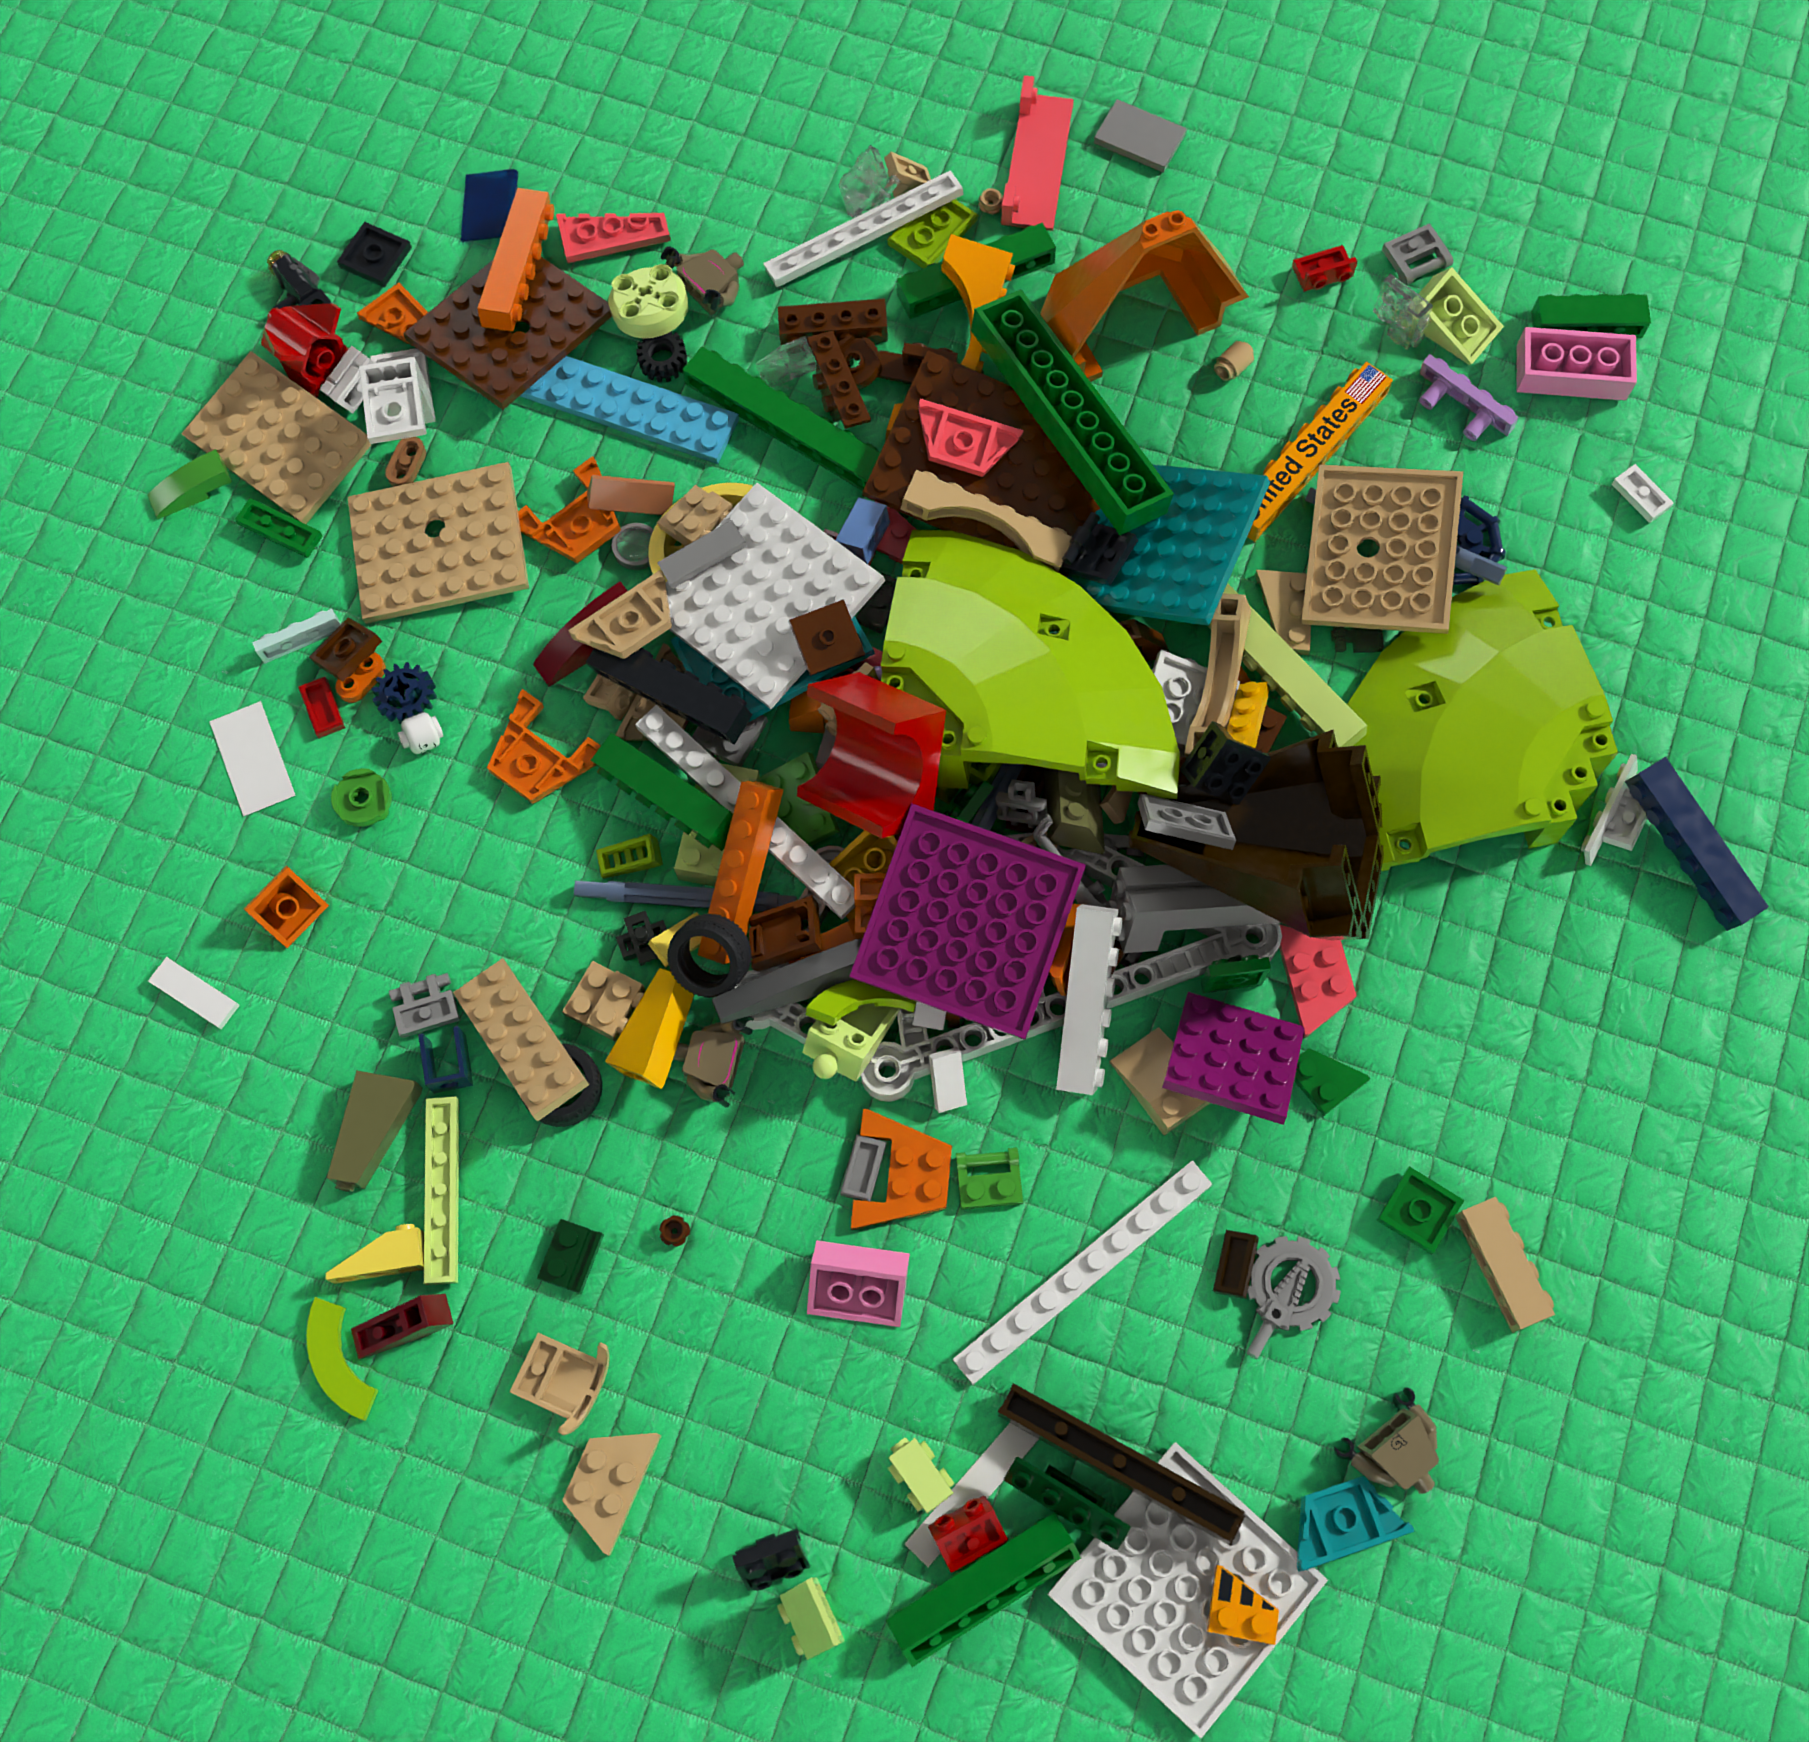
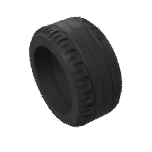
(690, 974)
(588, 1099)

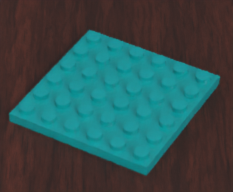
(1187, 553)

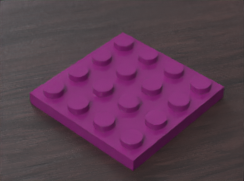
(1234, 1058)

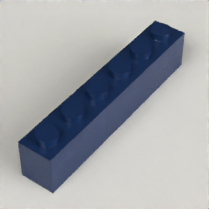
(1696, 844)

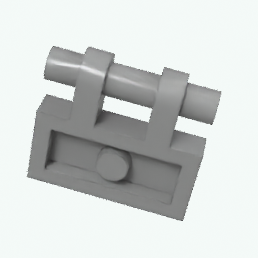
(425, 1013)

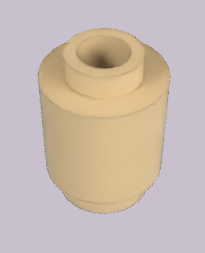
(1234, 360)

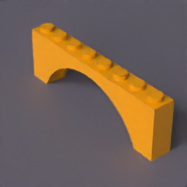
(979, 277)

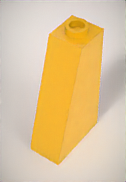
(653, 1032)

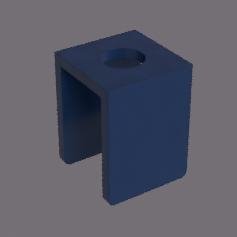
(458, 1080)

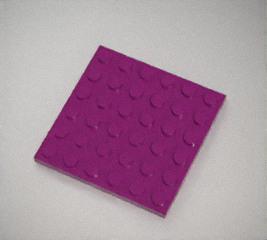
(967, 921)

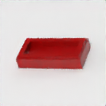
(321, 707)

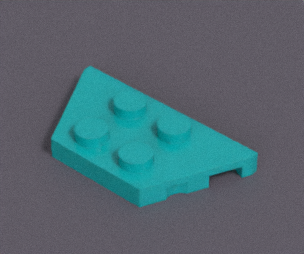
(1345, 1522)

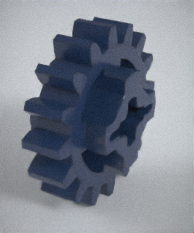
(390, 692)

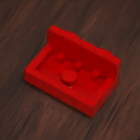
(1324, 268)

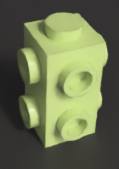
(913, 1465)

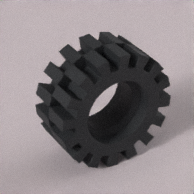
(665, 368)

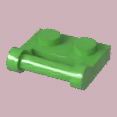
(989, 1189)

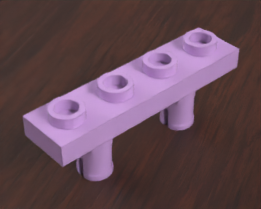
(1460, 388)

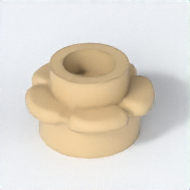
(990, 196)

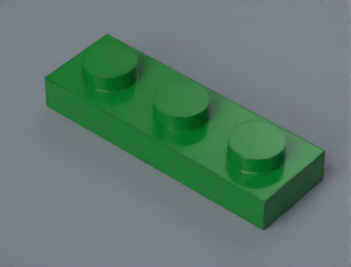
(278, 527)

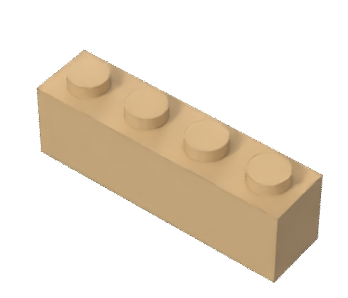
(1505, 1264)

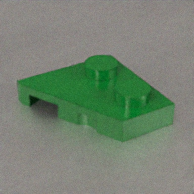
(1326, 1080)

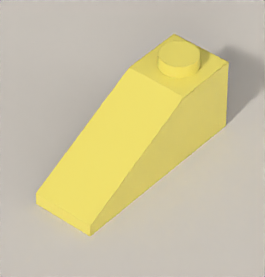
(387, 1255)

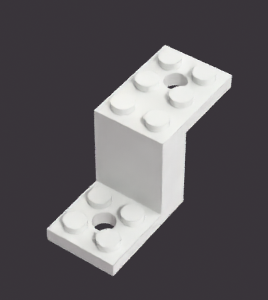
(396, 395)

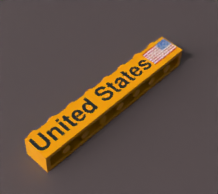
(1319, 441)

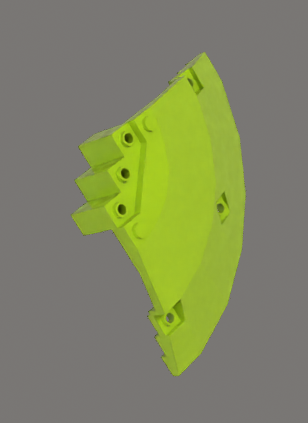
(977, 641)
(1506, 729)

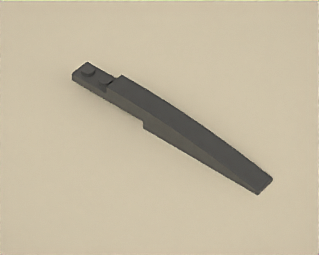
(789, 984)

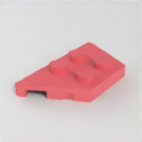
(964, 439)
(1316, 977)

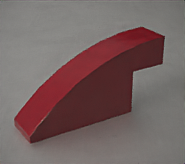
(563, 653)

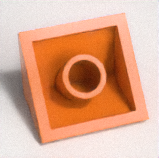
(286, 907)

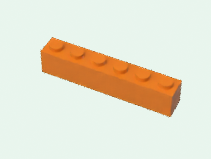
(515, 260)
(743, 860)

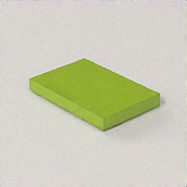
(928, 235)

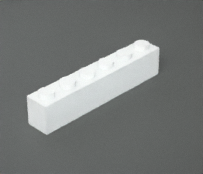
(1088, 999)

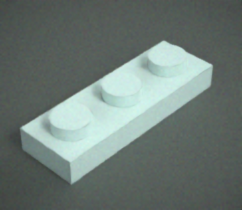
(296, 636)

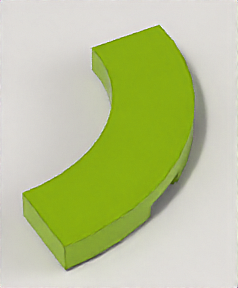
(847, 996)
(329, 1362)

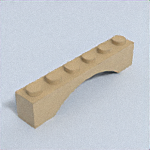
(934, 498)
(1227, 645)

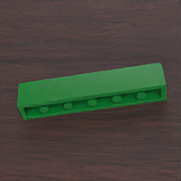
(932, 289)
(664, 790)
(983, 1589)

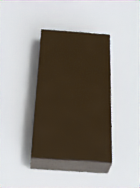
(1236, 1264)

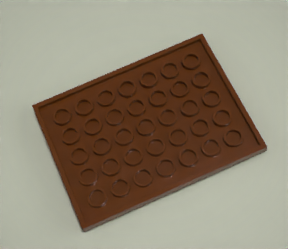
(1027, 478)

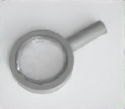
(632, 545)

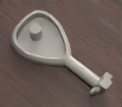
(1088, 891)

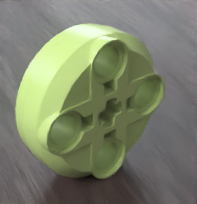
(648, 301)

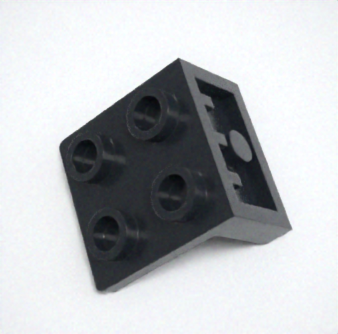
(1223, 765)

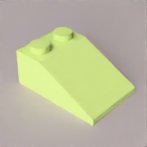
(1458, 317)
(810, 1618)

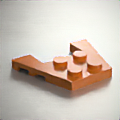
(575, 528)
(529, 762)
(916, 1173)

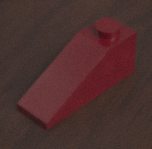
(402, 1324)

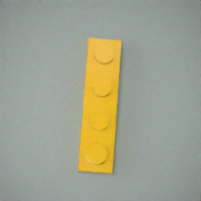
(1248, 712)

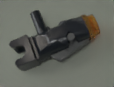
(297, 280)

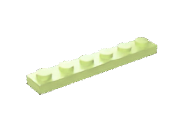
(441, 1191)

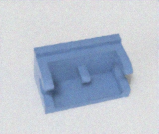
(864, 528)

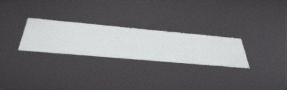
(979, 1481)

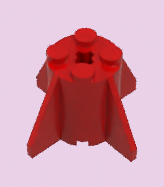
(305, 342)

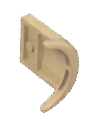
(562, 1379)

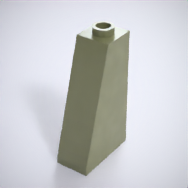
(369, 1126)

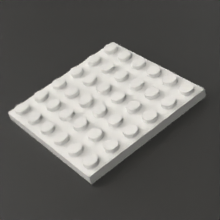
(743, 604)
(1156, 1592)

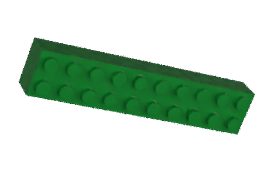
(1071, 412)

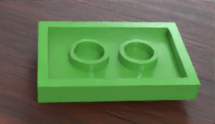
(802, 817)

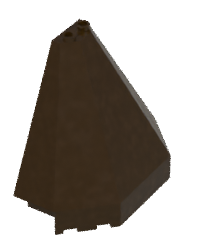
(1301, 844)

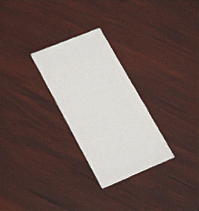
(252, 758)

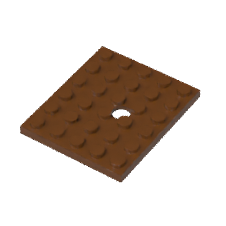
(503, 362)

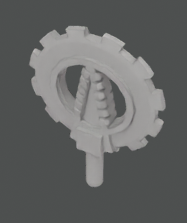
(1279, 1305)

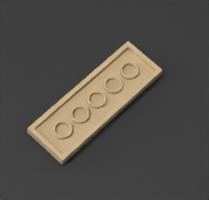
(520, 1039)

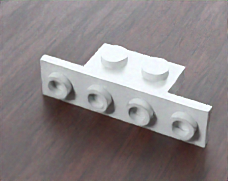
(1621, 819)

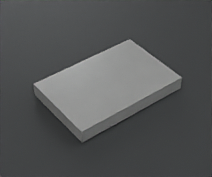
(1140, 135)
(1186, 821)

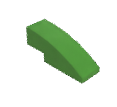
(189, 484)

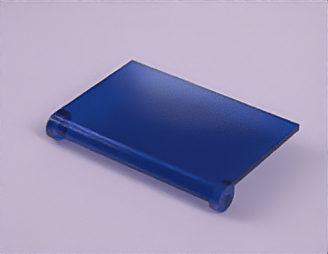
(487, 203)

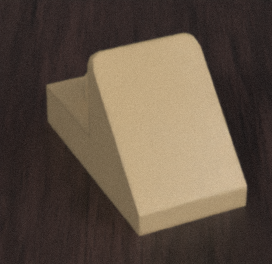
(909, 173)

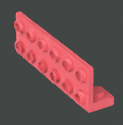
(1037, 159)

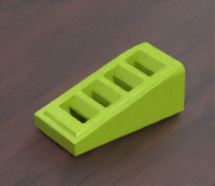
(643, 863)

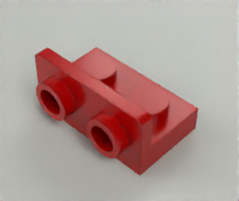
(967, 1533)

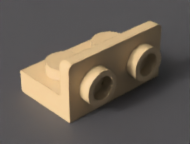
(609, 697)

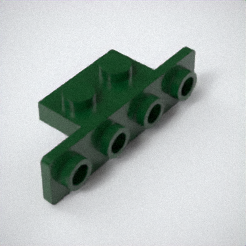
(1068, 1500)

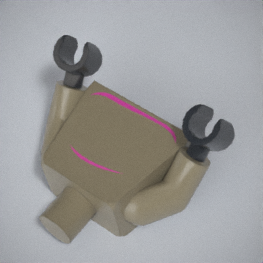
(707, 276)
(713, 1059)
(1400, 1449)

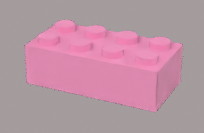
(1576, 363)

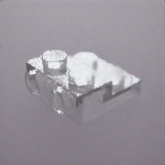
(1403, 311)

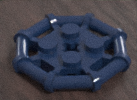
(1471, 537)

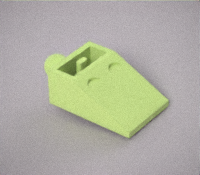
(850, 1042)

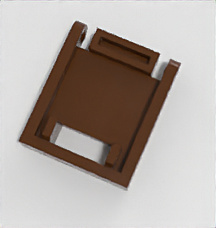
(779, 934)

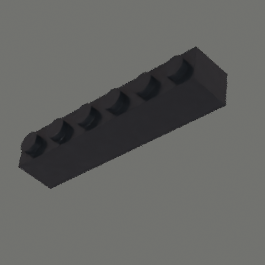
(675, 691)

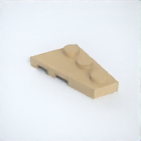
(1284, 600)

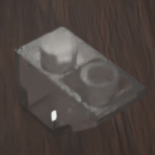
(786, 363)

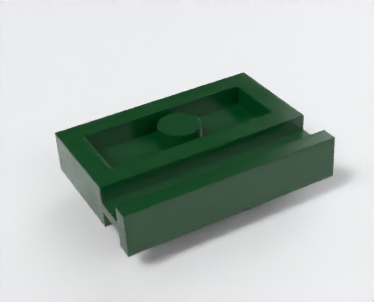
(570, 1256)

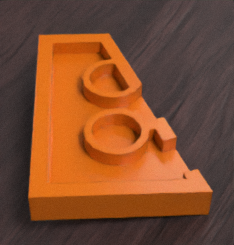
(393, 312)

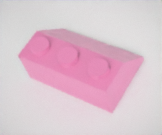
(857, 1283)

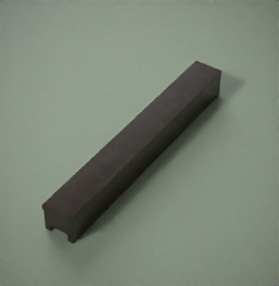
(1122, 1464)

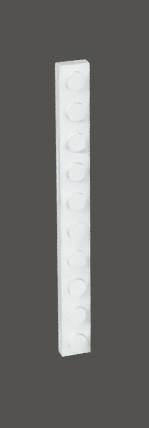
(724, 789)
(1081, 1273)

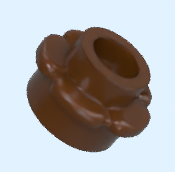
(666, 1231)

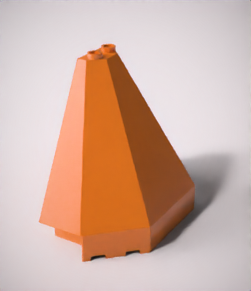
(1159, 246)

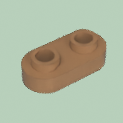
(404, 464)

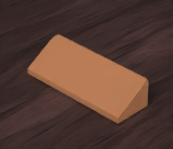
(630, 495)

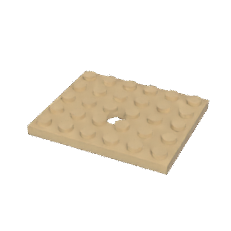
(1413, 523)
(471, 559)

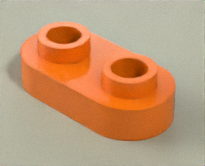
(362, 678)

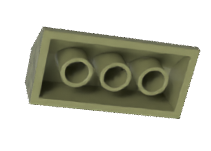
(1074, 811)

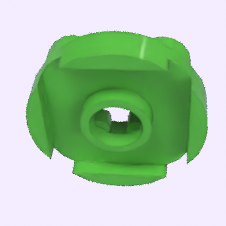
(366, 813)

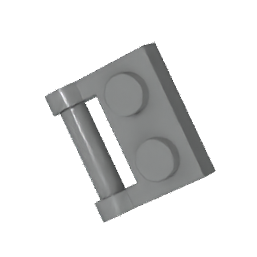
(1413, 247)

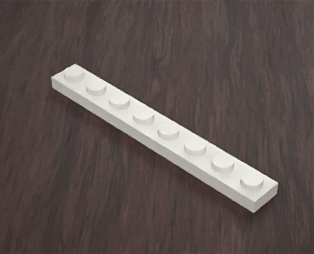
(863, 229)

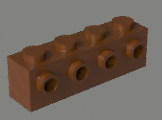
(845, 318)

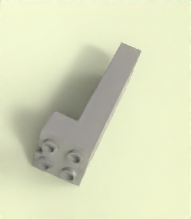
(1166, 899)

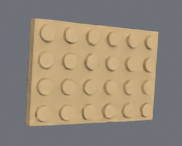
(278, 437)

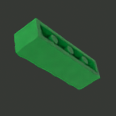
(1593, 313)

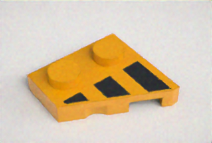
(1240, 1610)

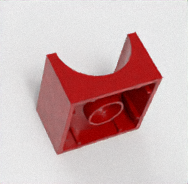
(881, 754)

